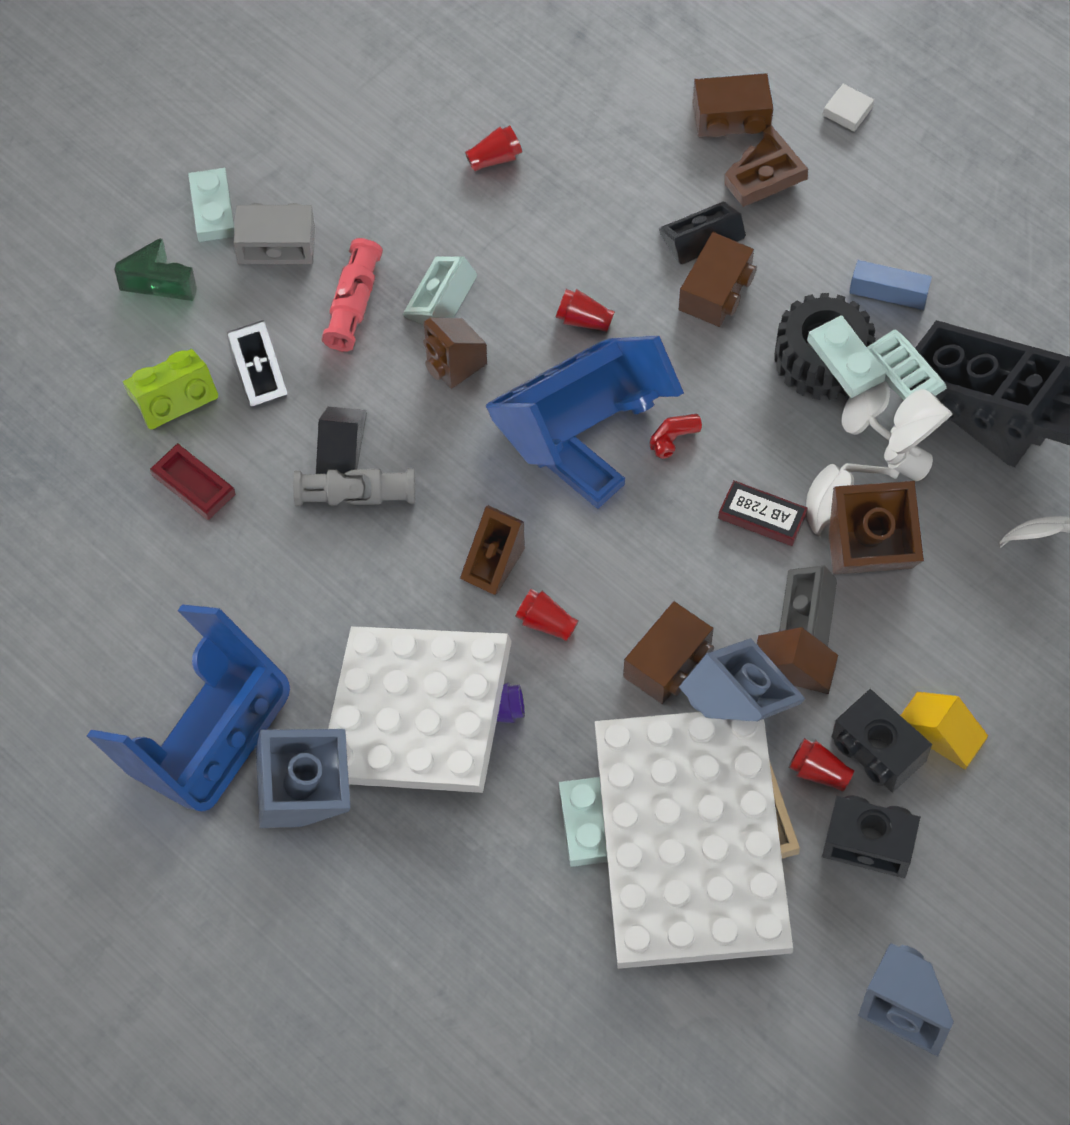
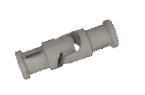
(352, 487)

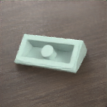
(441, 289)

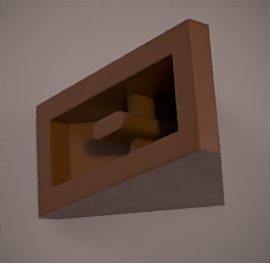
(494, 550)
(800, 658)

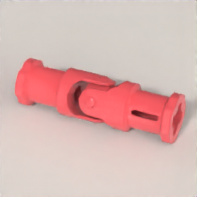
(352, 295)

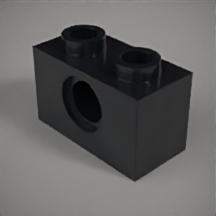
(875, 719)
(849, 845)

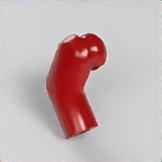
(662, 439)

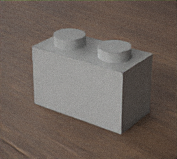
(274, 234)

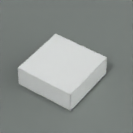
(848, 107)

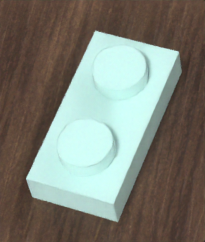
(211, 204)
(846, 356)
(583, 821)

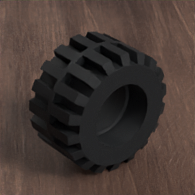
(801, 362)

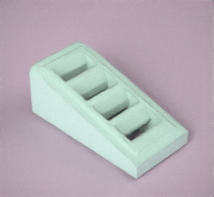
(894, 349)

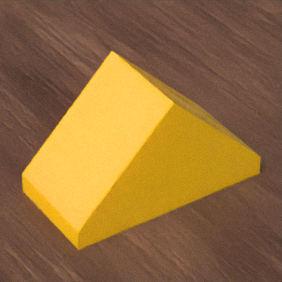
(946, 725)

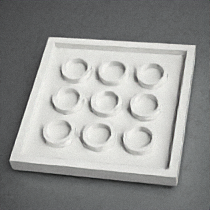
(420, 706)

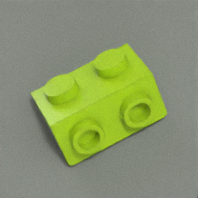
(171, 388)

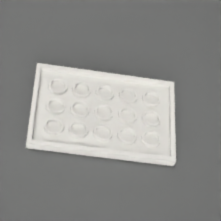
(691, 840)

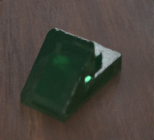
(149, 274)

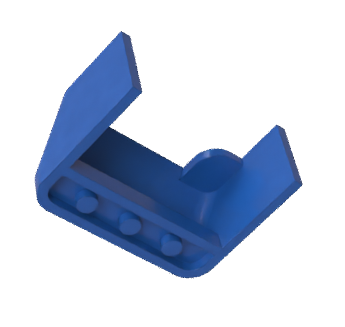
(583, 392)
(219, 726)

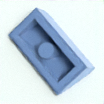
(890, 284)

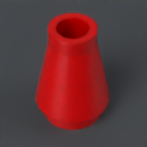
(494, 149)
(583, 311)
(545, 615)
(821, 766)

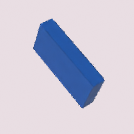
(587, 473)

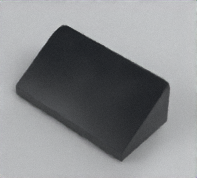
(690, 234)

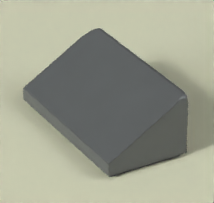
(809, 601)

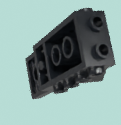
(1000, 389)

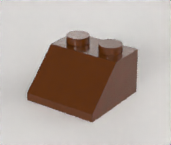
(875, 528)

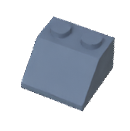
(739, 684)
(301, 776)
(908, 1000)

